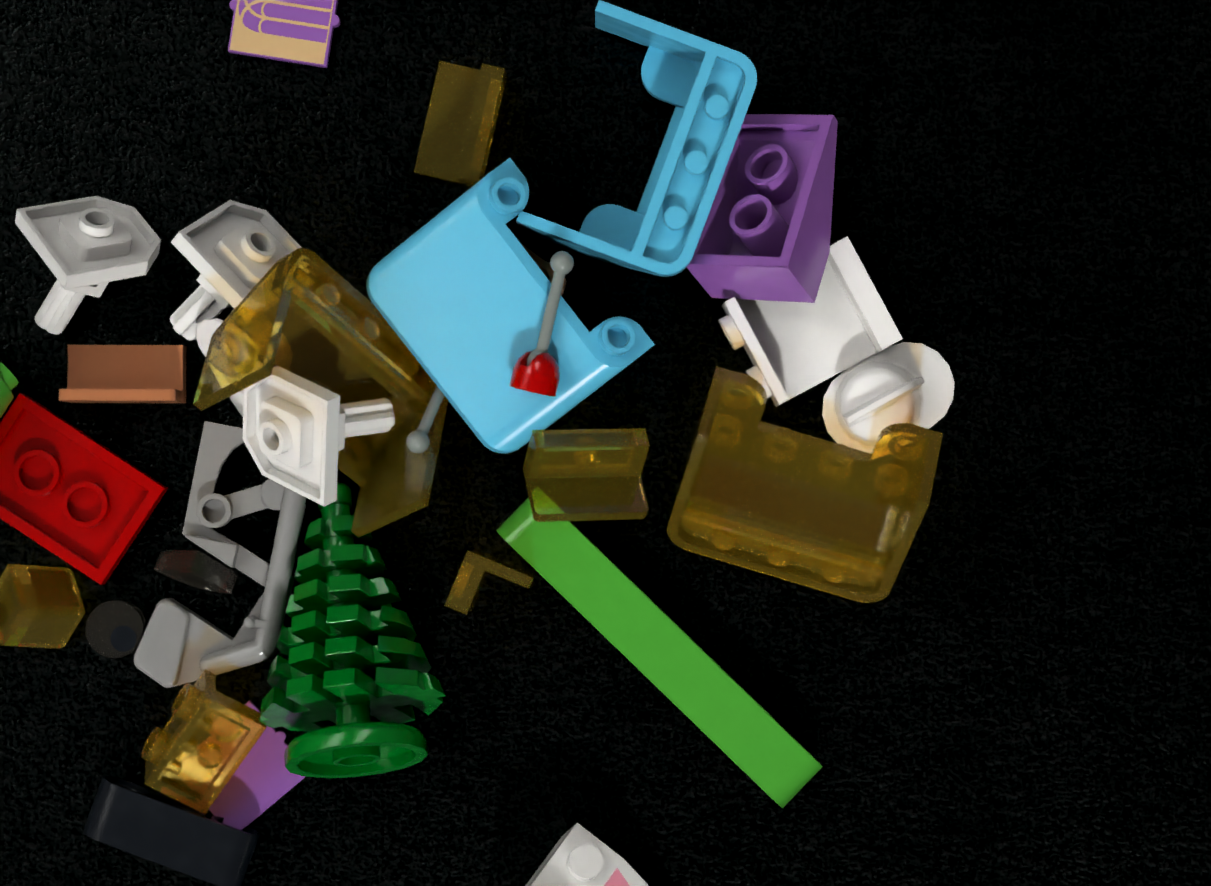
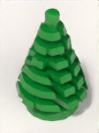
(347, 660)

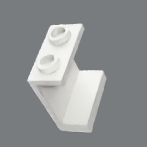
(810, 342)

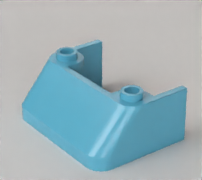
(711, 99)

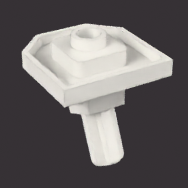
(85, 248)
(232, 253)
(301, 426)

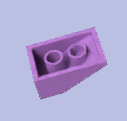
(771, 211)

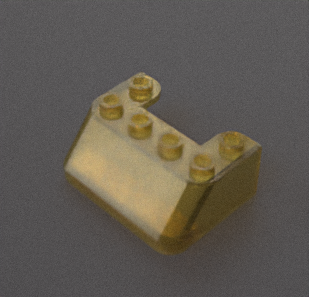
(800, 501)

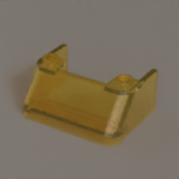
(335, 337)

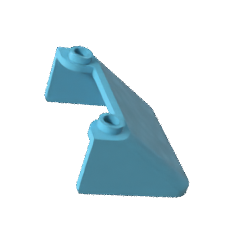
(476, 302)

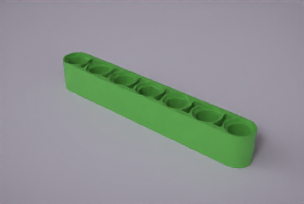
(662, 653)

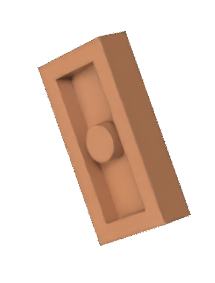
(125, 374)

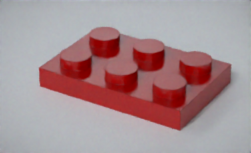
(70, 490)

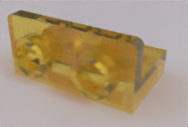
(200, 744)

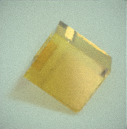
(38, 606)

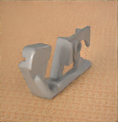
(179, 641)

